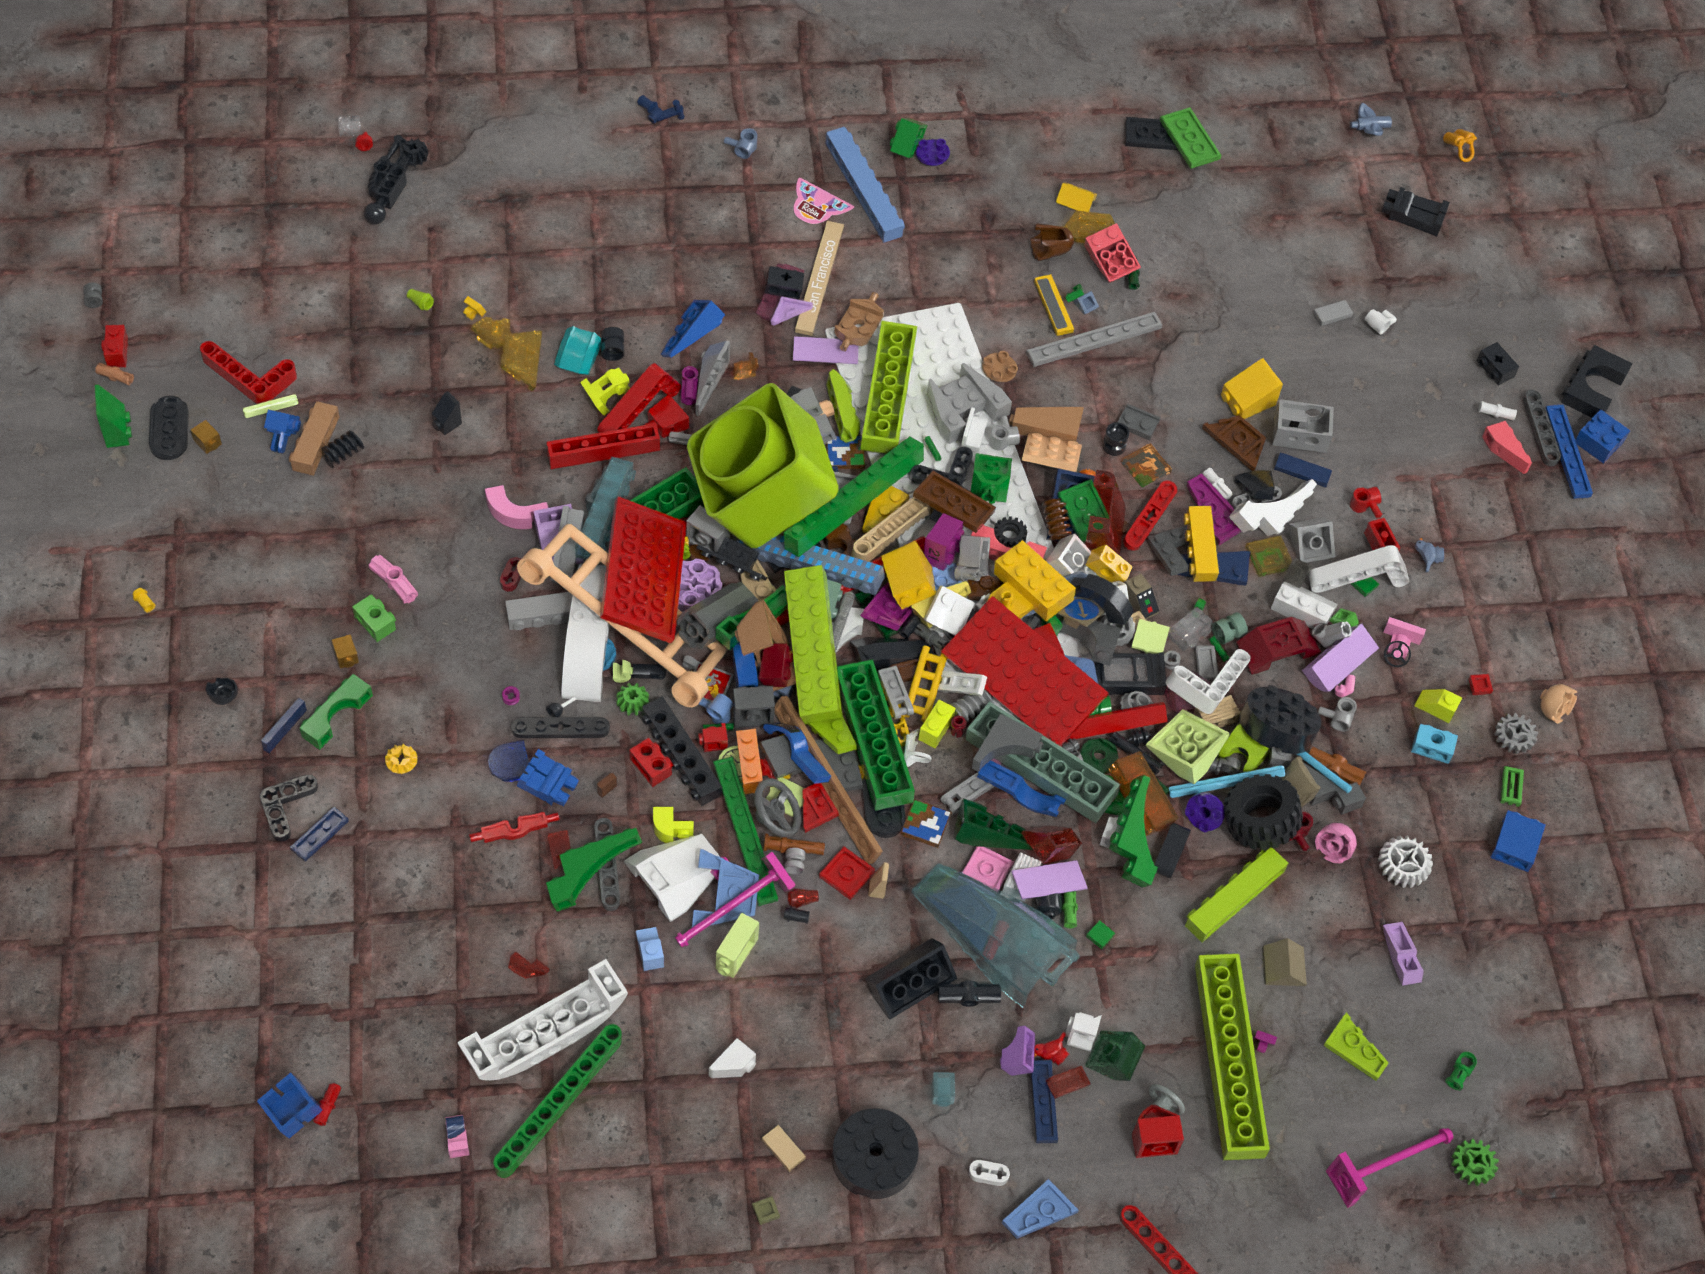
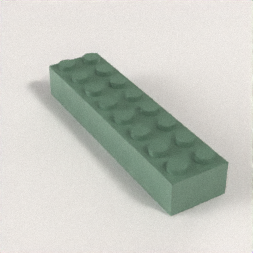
(1052, 769)

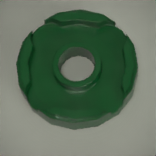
(1101, 746)

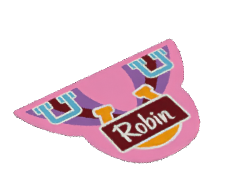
(817, 205)

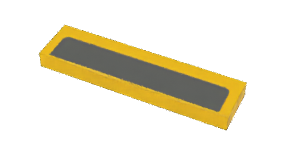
(1054, 305)

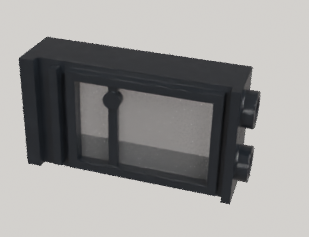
(1133, 673)

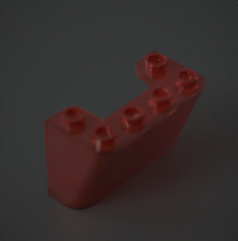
(1115, 506)

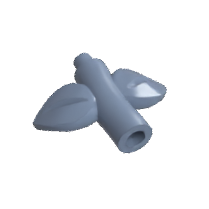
(1370, 122)

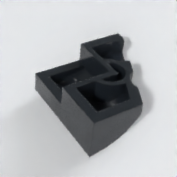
(1257, 483)

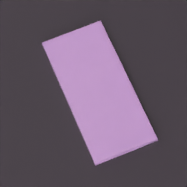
(823, 350)
(1049, 879)

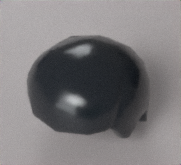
(222, 691)

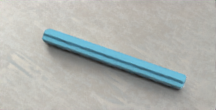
(1222, 782)

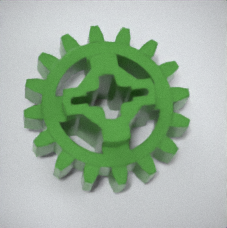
(1474, 1152)

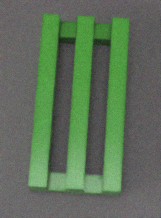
(1510, 799)

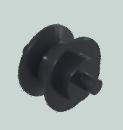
(1139, 737)

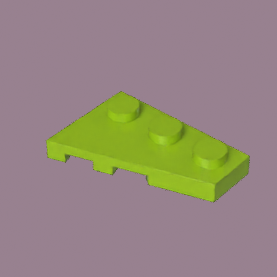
(835, 734)
(1354, 1048)

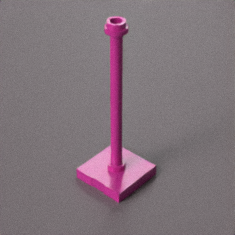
(775, 873)
(1349, 1180)

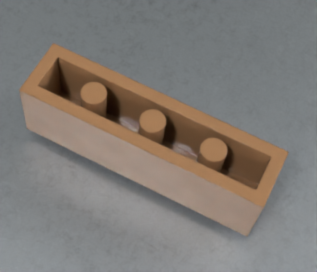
(314, 436)

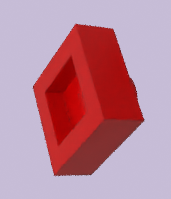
(1480, 684)

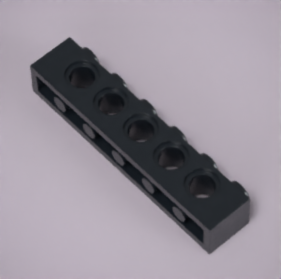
(660, 710)

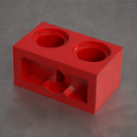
(646, 764)

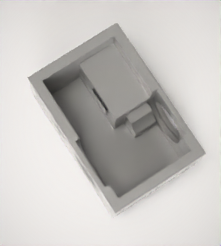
(1301, 431)

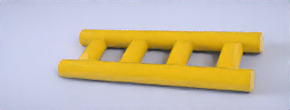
(921, 673)

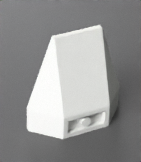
(673, 873)

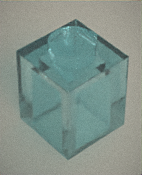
(943, 1088)

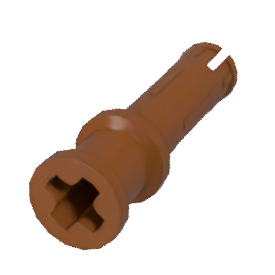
(782, 844)

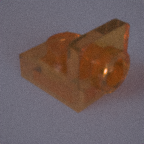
(745, 369)

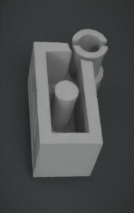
(973, 558)

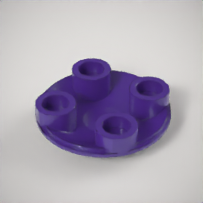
(932, 151)

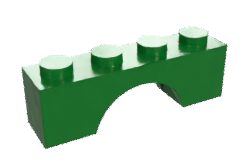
(351, 694)

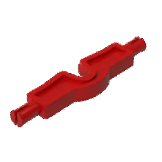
(525, 825)

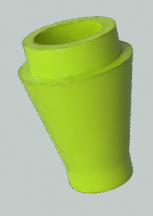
(421, 299)

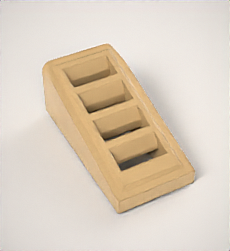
(878, 882)

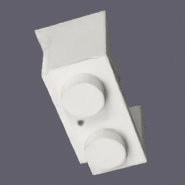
(1082, 1030)

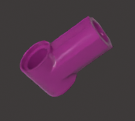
(689, 386)

